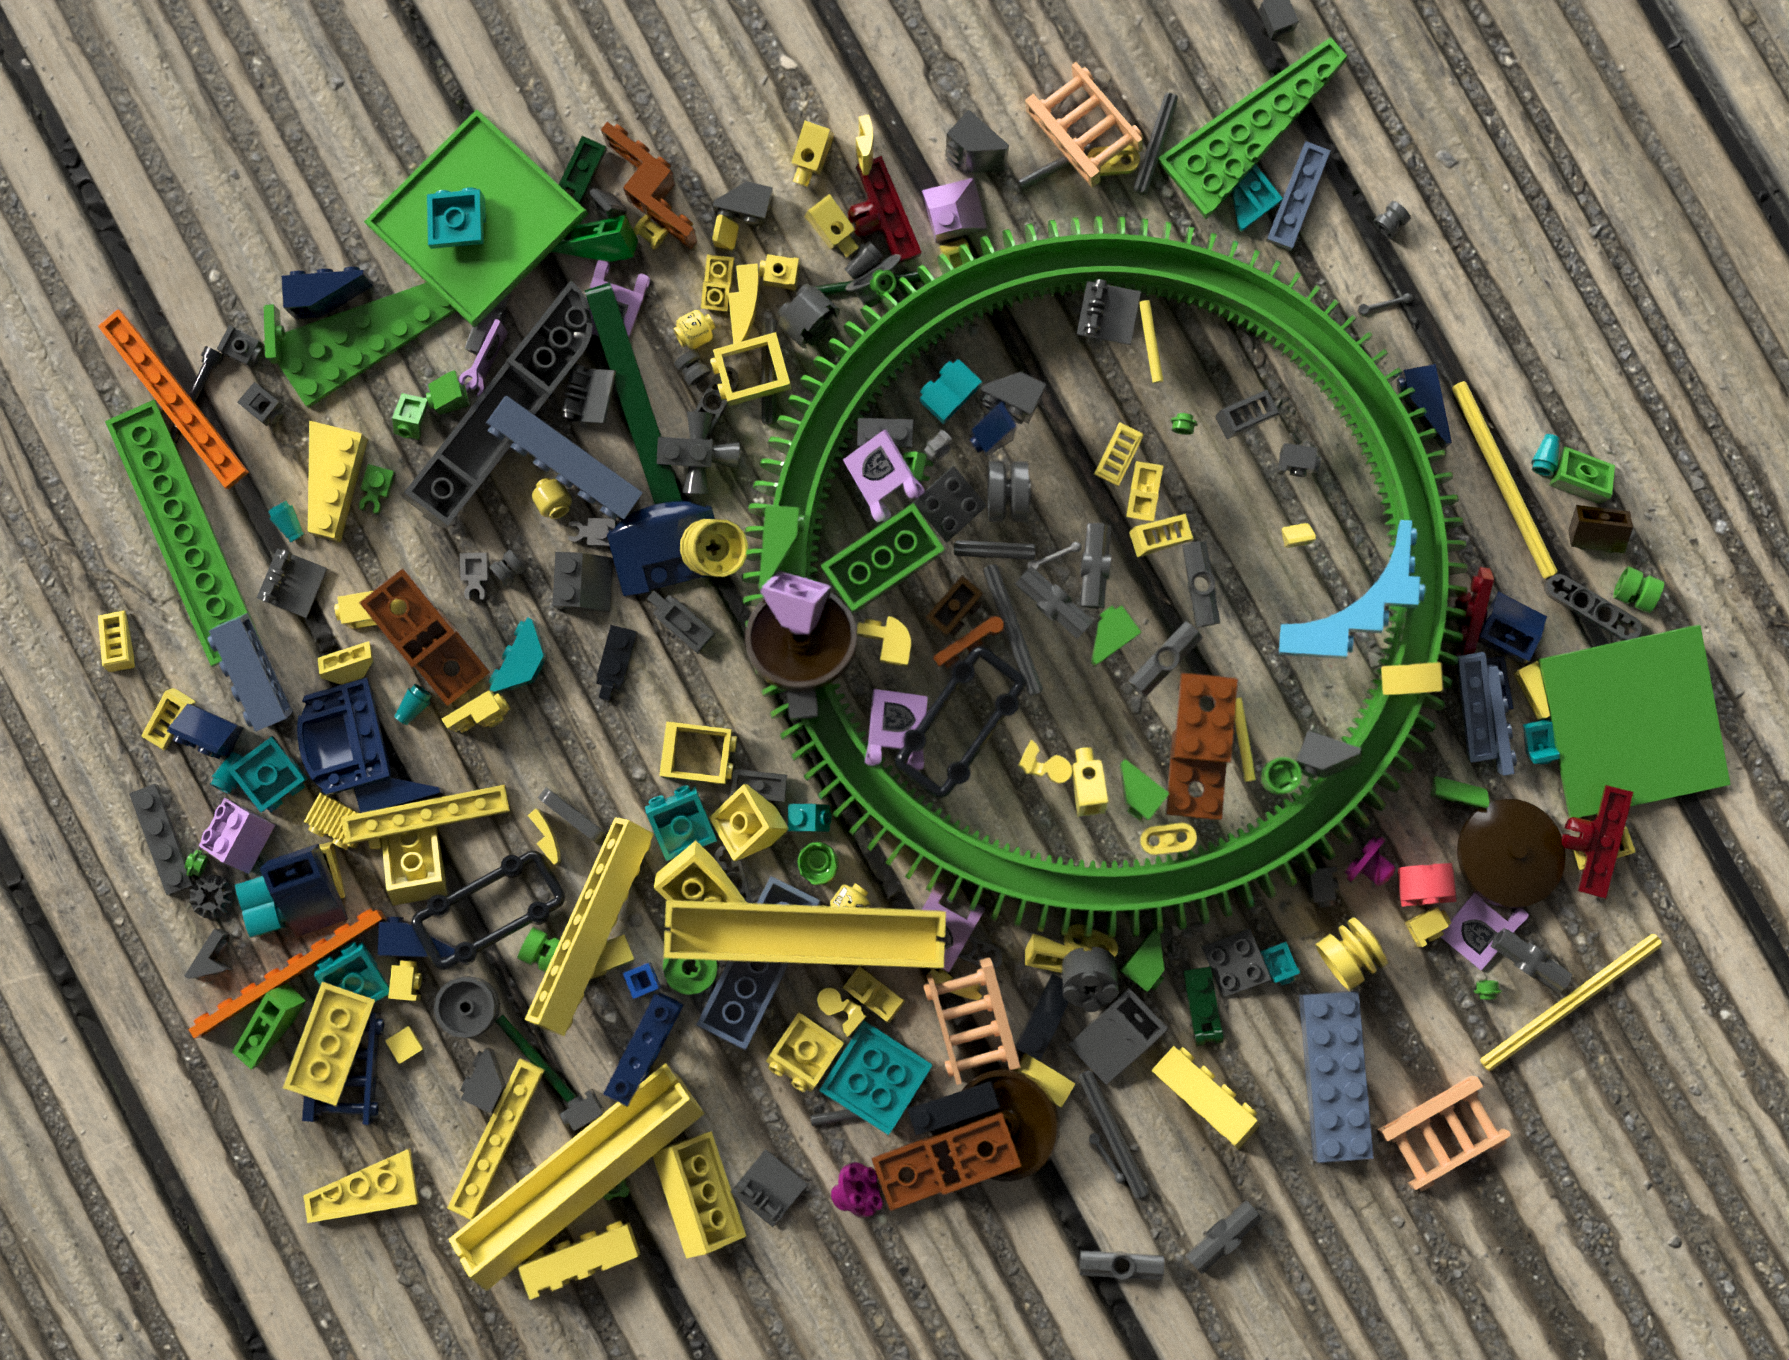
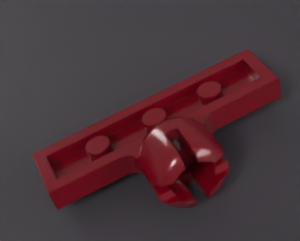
(884, 213)
(1475, 610)
(1600, 840)

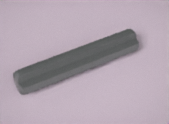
(994, 549)

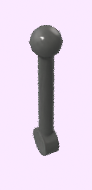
(1363, 309)
(1095, 1139)

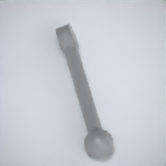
(1075, 547)

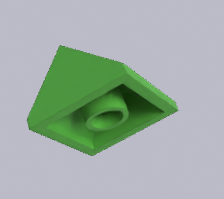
(1584, 476)

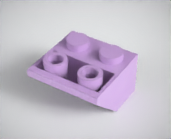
(236, 835)

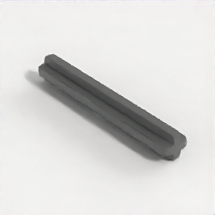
(1155, 143)
(768, 374)

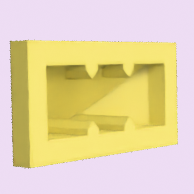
(346, 664)

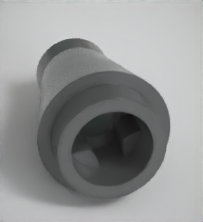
(863, 260)

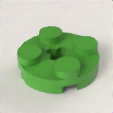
(693, 983)

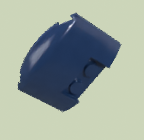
(648, 546)
(342, 738)

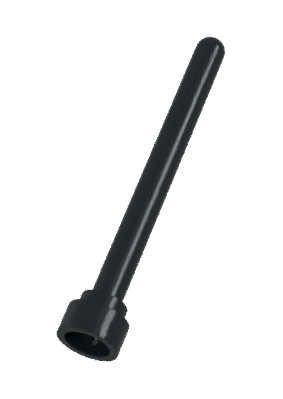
(210, 360)

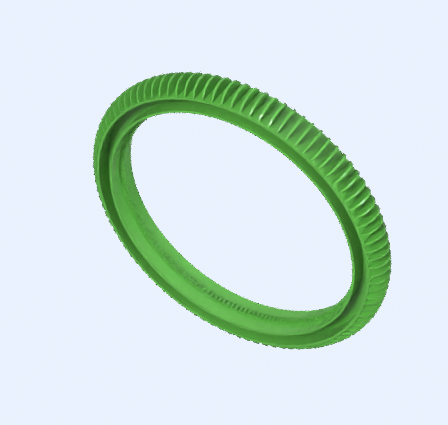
(1351, 384)

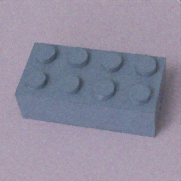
(250, 672)

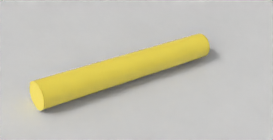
(1151, 342)
(1243, 742)

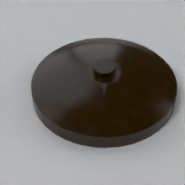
(802, 660)
(1511, 853)
(1028, 1116)

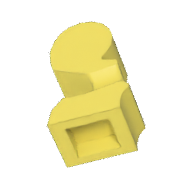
(1056, 768)
(831, 1003)

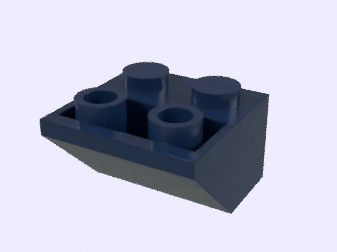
(1512, 628)
(208, 731)

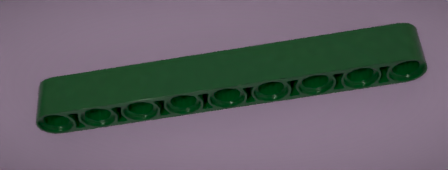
(631, 391)

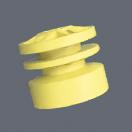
(728, 550)
(1351, 953)

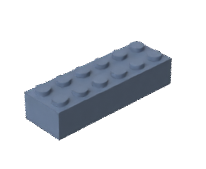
(564, 458)
(749, 985)
(1335, 1076)

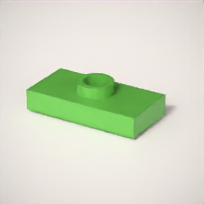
(273, 334)

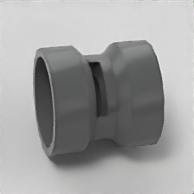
(1390, 221)
(692, 367)
(503, 572)

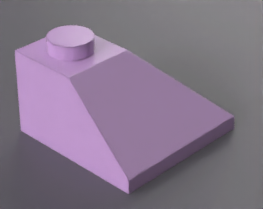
(954, 210)
(795, 600)

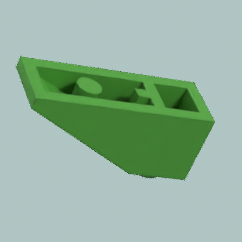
(779, 537)
(268, 1024)

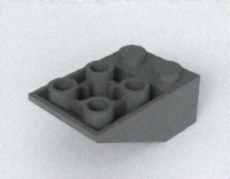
(1117, 1036)

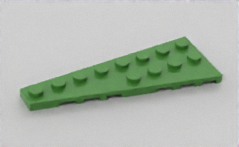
(1230, 145)
(342, 346)

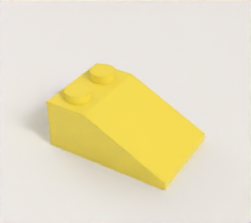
(413, 866)
(696, 877)

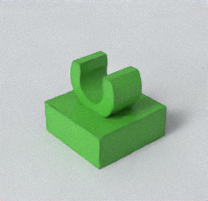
(916, 462)

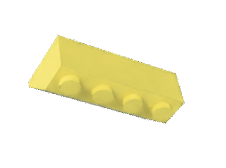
(699, 1195)

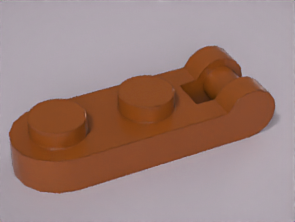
(971, 640)

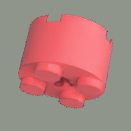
(1426, 884)

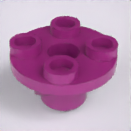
(1372, 864)
(857, 1190)

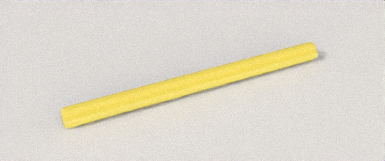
(1504, 480)
(1571, 1002)

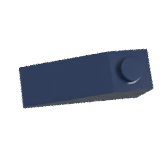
(1427, 395)
(993, 431)
(392, 793)
(399, 939)

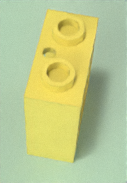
(738, 397)
(353, 614)
(669, 752)

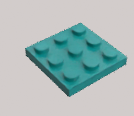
(875, 1077)

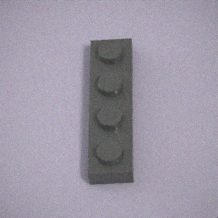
(161, 839)

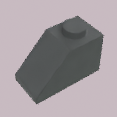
(1326, 756)

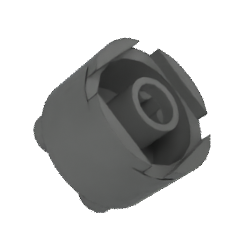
(807, 316)
(1089, 978)

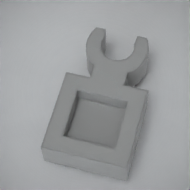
(938, 446)
(595, 531)
(474, 568)

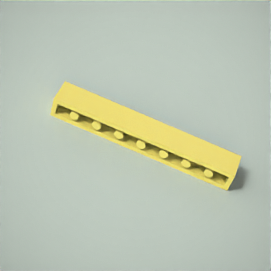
(589, 926)

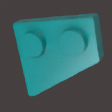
(1253, 198)

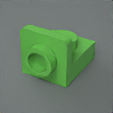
(409, 416)

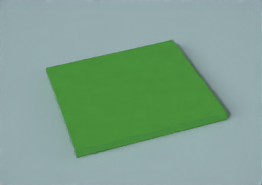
(523, 218)
(1635, 719)

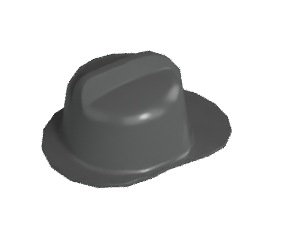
(862, 285)

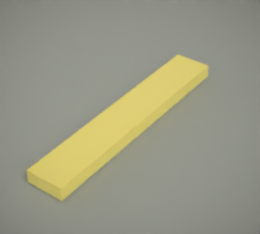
(425, 814)
(496, 1139)

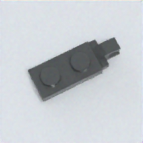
(681, 622)

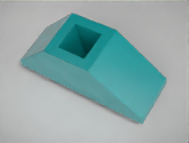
(521, 660)

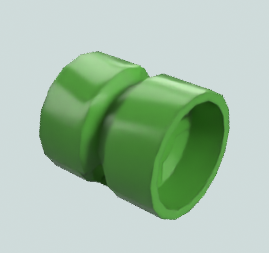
(1638, 589)
(1281, 776)
(534, 946)

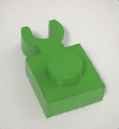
(376, 483)

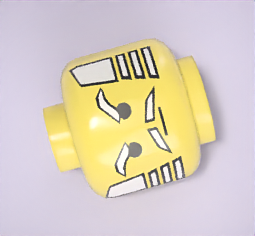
(850, 897)

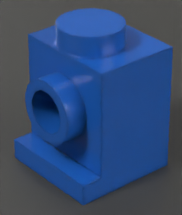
(642, 980)

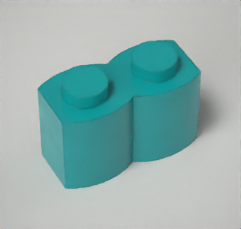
(950, 391)
(258, 908)

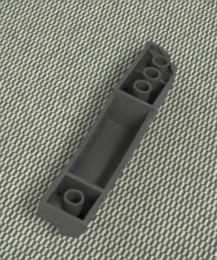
(527, 379)

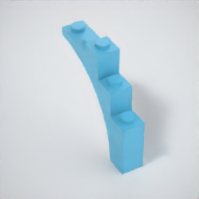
(1394, 588)

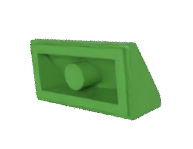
(1459, 792)

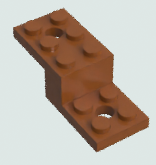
(649, 184)
(424, 637)
(1201, 746)
(946, 1161)

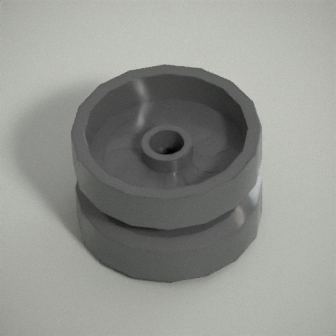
(1008, 491)
(452, 1014)

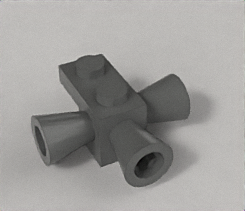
(696, 453)

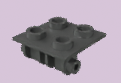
(1108, 312)
(590, 395)
(949, 504)
(292, 583)
(1236, 962)
(769, 1188)

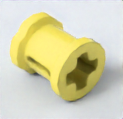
(659, 234)

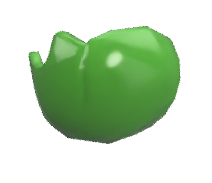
(818, 863)

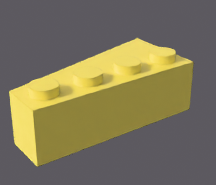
(332, 478)
(1206, 1097)
(579, 1258)

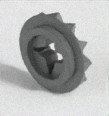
(224, 896)

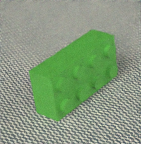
(882, 559)

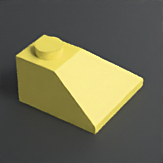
(747, 823)

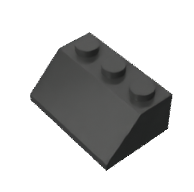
(975, 146)

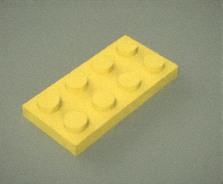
(328, 1043)

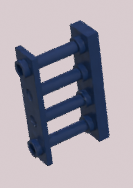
(643, 1048)
(314, 1108)

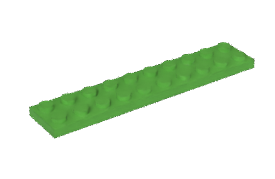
(177, 520)

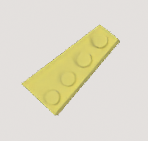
(369, 1190)

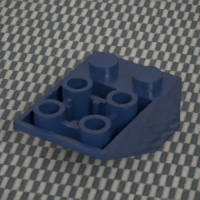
(321, 292)
(304, 890)

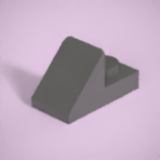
(205, 961)

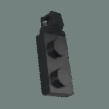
(615, 660)

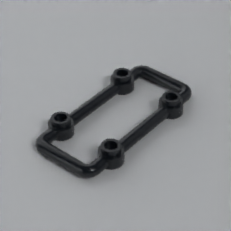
(915, 739)
(466, 952)

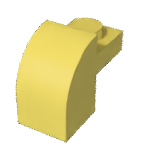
(894, 636)

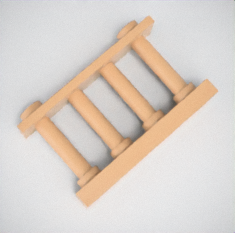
(1073, 148)
(991, 1002)
(1420, 1119)

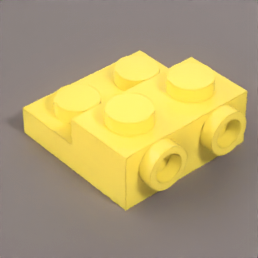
(484, 710)
(804, 1053)

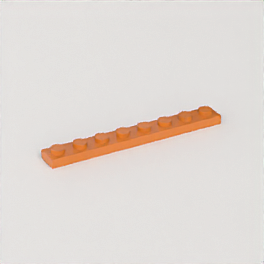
(173, 399)
(277, 978)

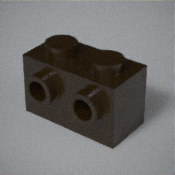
(1600, 529)
(954, 606)

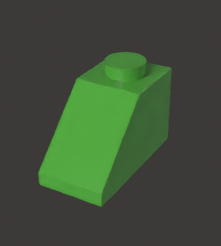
(447, 394)
(1112, 633)
(1140, 792)
(1146, 963)

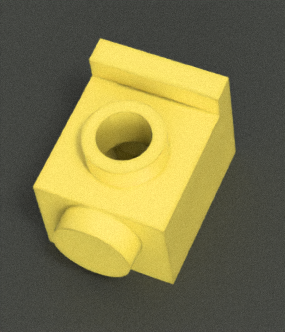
(786, 279)
(1428, 925)
(405, 981)

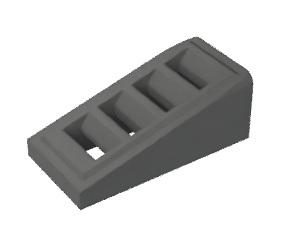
(607, 203)
(1231, 422)

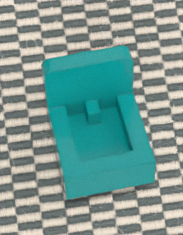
(1540, 742)
(809, 817)
(1280, 963)

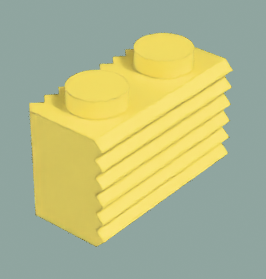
(326, 819)

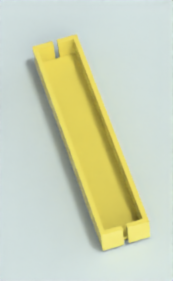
(804, 934)
(575, 1177)

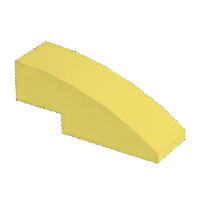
(745, 302)

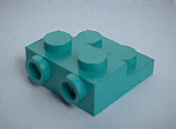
(455, 218)
(268, 775)
(679, 821)
(353, 971)

